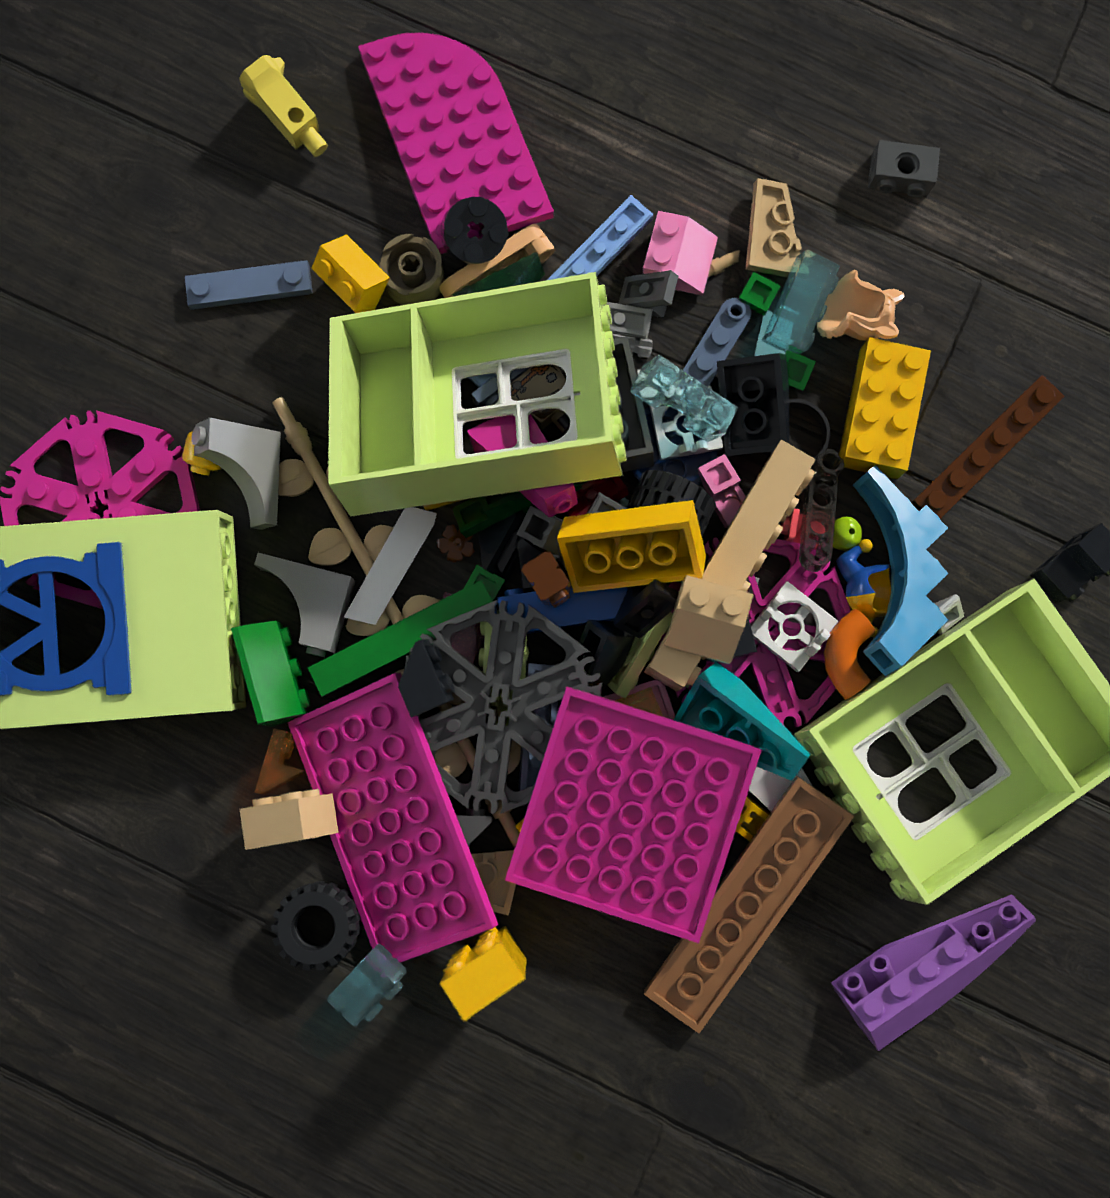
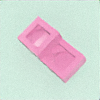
(722, 485)

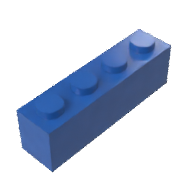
(581, 607)

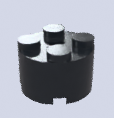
(492, 230)

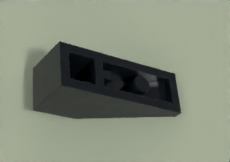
(608, 647)

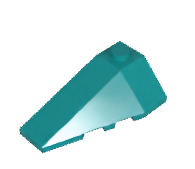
(729, 708)

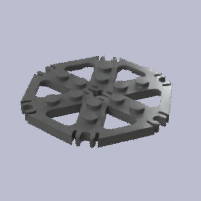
(503, 673)

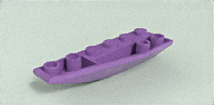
(927, 969)

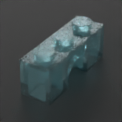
(667, 385)

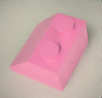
(682, 247)

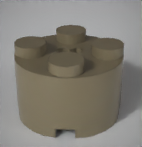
(415, 254)

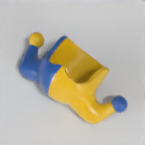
(867, 587)

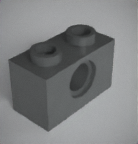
(918, 160)

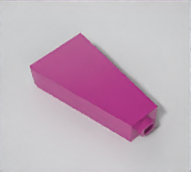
(501, 434)

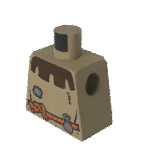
(542, 382)

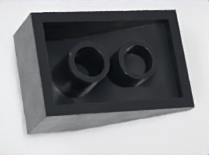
(762, 396)

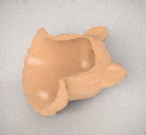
(860, 310)

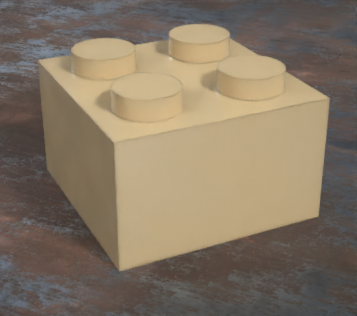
(288, 818)

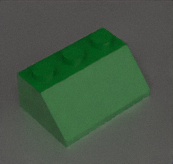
(271, 672)

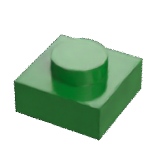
(759, 293)
(798, 369)
(491, 581)

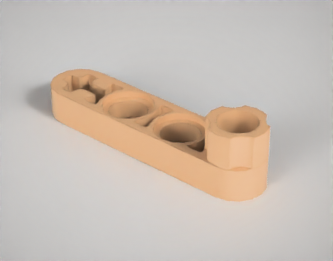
(516, 247)

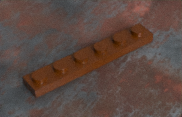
(989, 447)

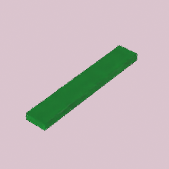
(392, 641)

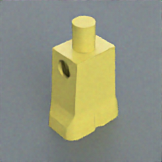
(280, 102)

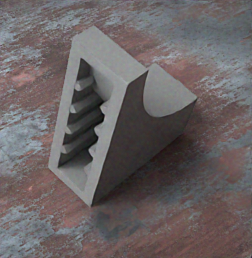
(250, 458)
(321, 600)

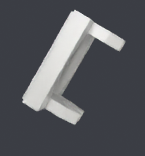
(669, 450)
(823, 620)

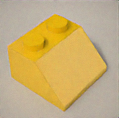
(350, 273)

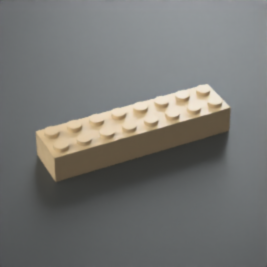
(742, 547)

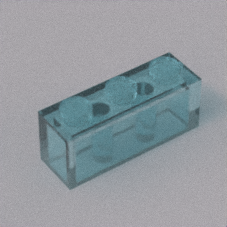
(801, 303)

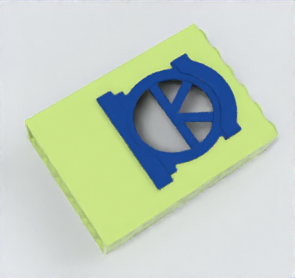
(167, 618)

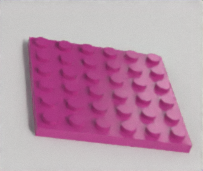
(633, 814)

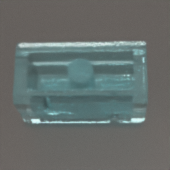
(367, 985)

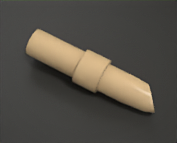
(719, 264)

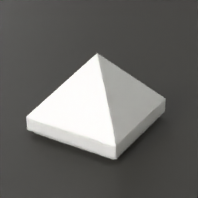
(952, 610)

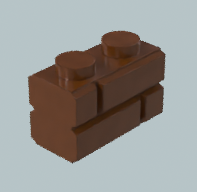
(548, 579)

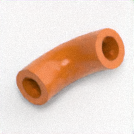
(842, 650)

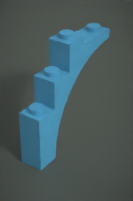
(914, 572)

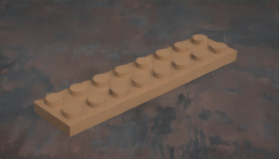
(749, 903)

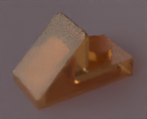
(274, 771)

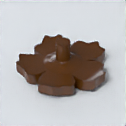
(455, 544)

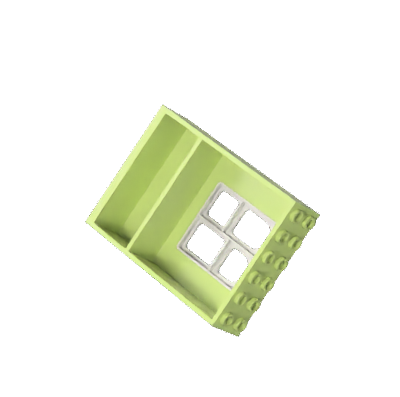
(400, 405)
(1023, 696)

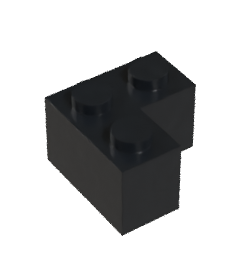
(1074, 564)

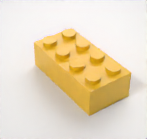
(884, 407)
(632, 546)
(484, 972)

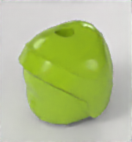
(846, 533)

